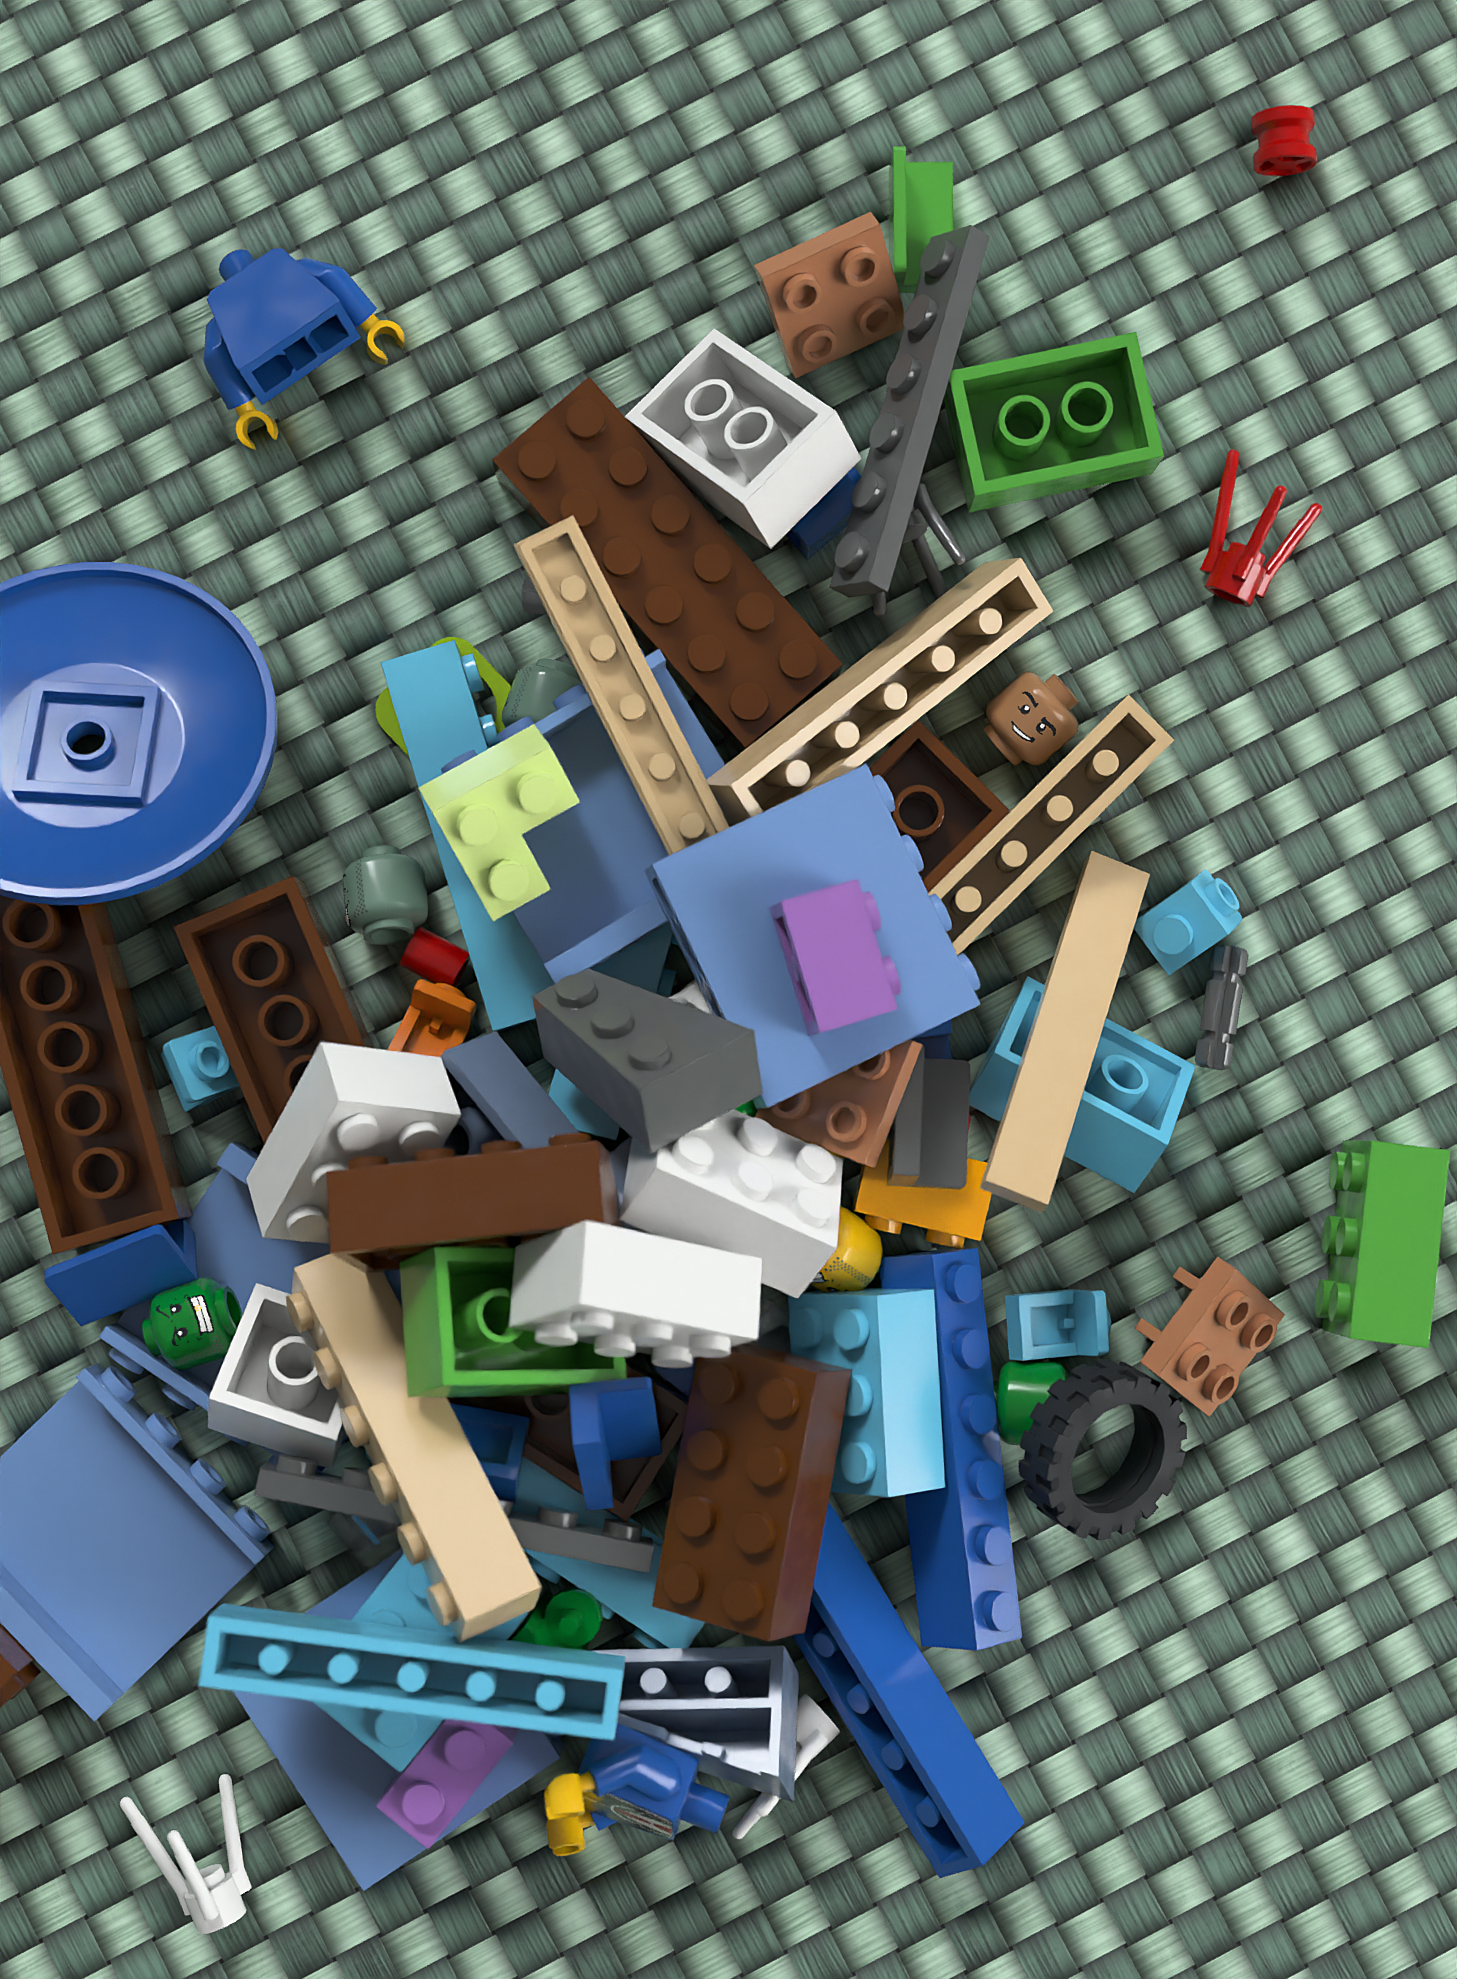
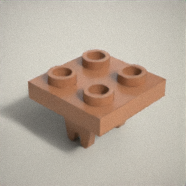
(832, 295)
(850, 1109)
(1211, 1335)

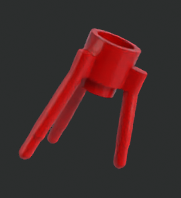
(1238, 572)

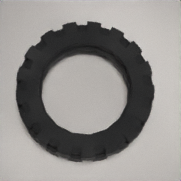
(1063, 1422)

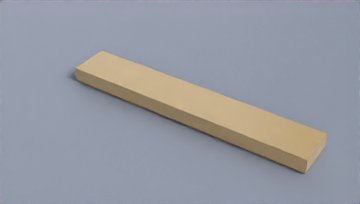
(621, 686)
(1065, 1033)

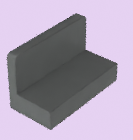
(931, 1127)

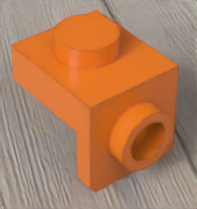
(435, 1020)

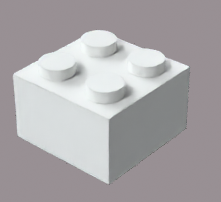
(272, 1388)

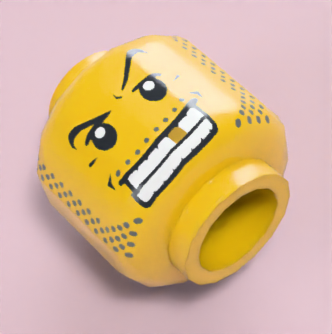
(854, 1260)

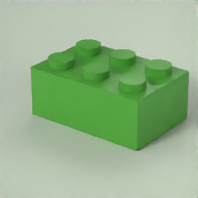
(1052, 422)
(1383, 1242)
(462, 1334)

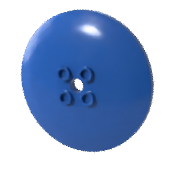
(181, 720)

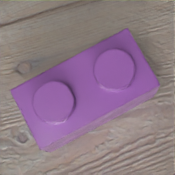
(835, 956)
(444, 1776)

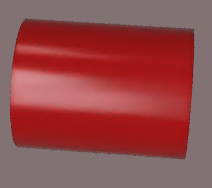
(435, 958)

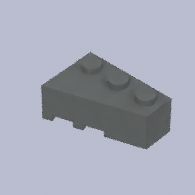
(646, 1056)

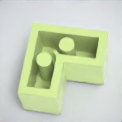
(490, 805)

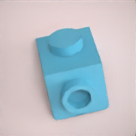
(1189, 921)
(199, 1068)
(1057, 1324)

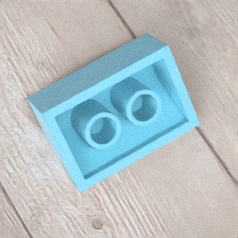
(1125, 1104)

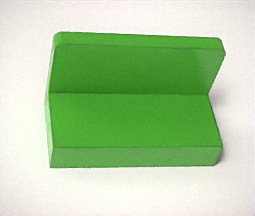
(917, 211)

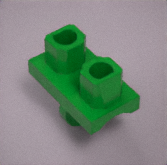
(562, 1620)

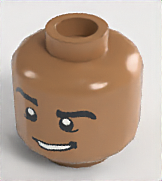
(1031, 718)

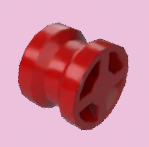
(1283, 140)

